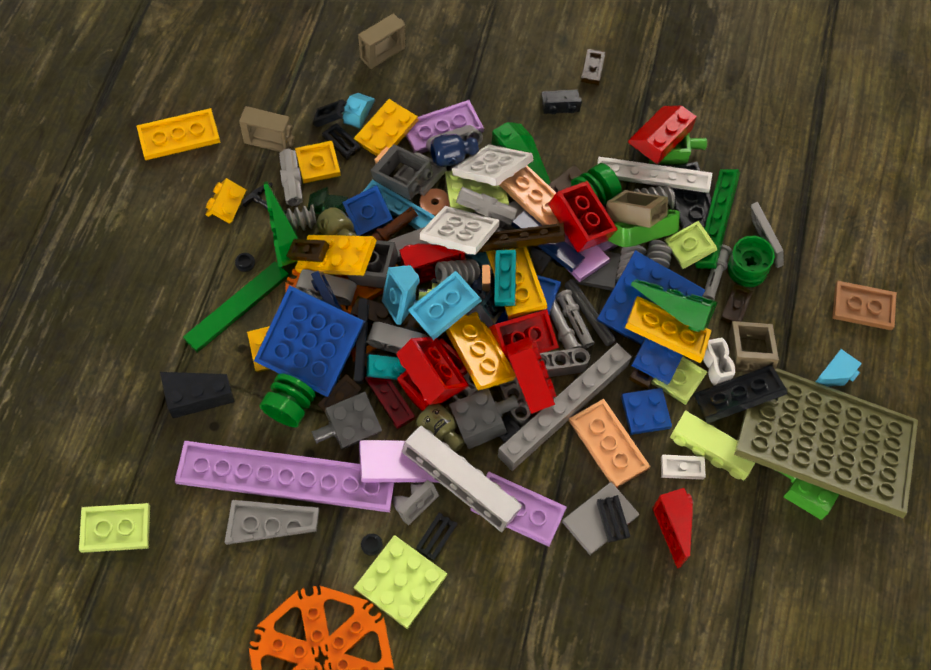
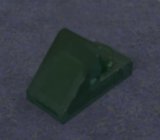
(323, 200)

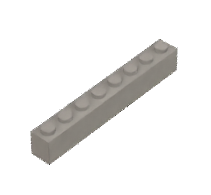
(566, 405)

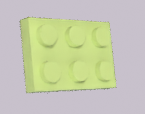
(114, 527)

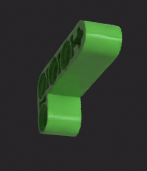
(631, 235)

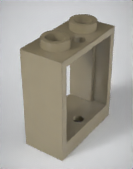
(375, 54)
(266, 129)
(637, 208)
(744, 360)

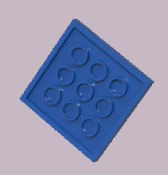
(620, 302)
(309, 340)

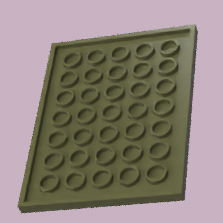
(833, 443)

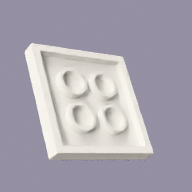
(492, 164)
(459, 230)

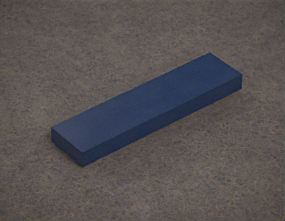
(561, 251)

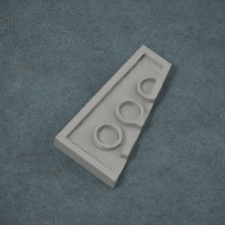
(266, 520)

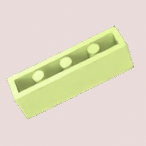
(712, 444)

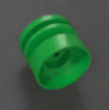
(602, 181)
(753, 252)
(287, 400)

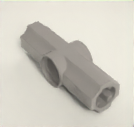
(290, 177)
(486, 205)

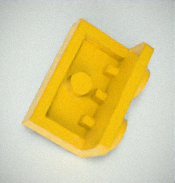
(226, 200)

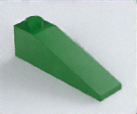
(518, 138)
(281, 227)
(689, 310)

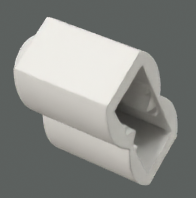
(719, 363)

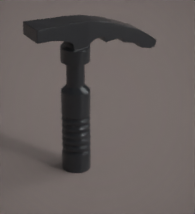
(254, 196)

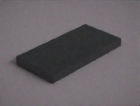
(691, 204)
(740, 393)

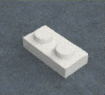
(683, 467)

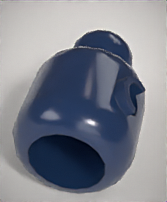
(451, 149)

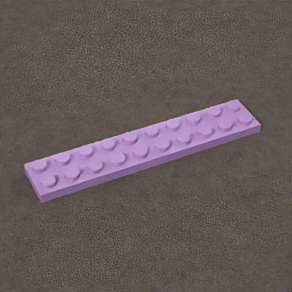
(280, 476)

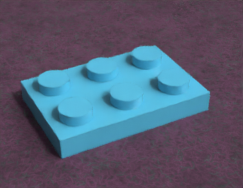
(444, 305)

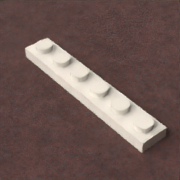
(659, 175)

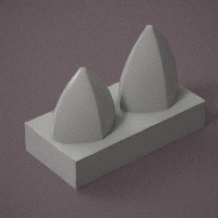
(422, 496)

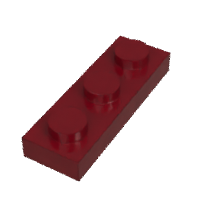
(391, 401)

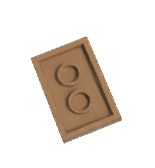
(864, 305)

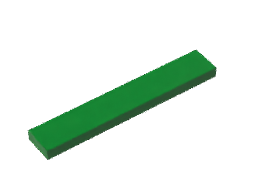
(719, 213)
(235, 307)

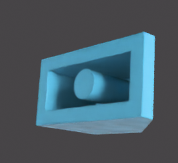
(357, 109)
(840, 370)

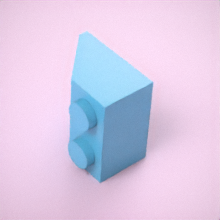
(400, 291)

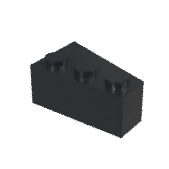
(195, 392)

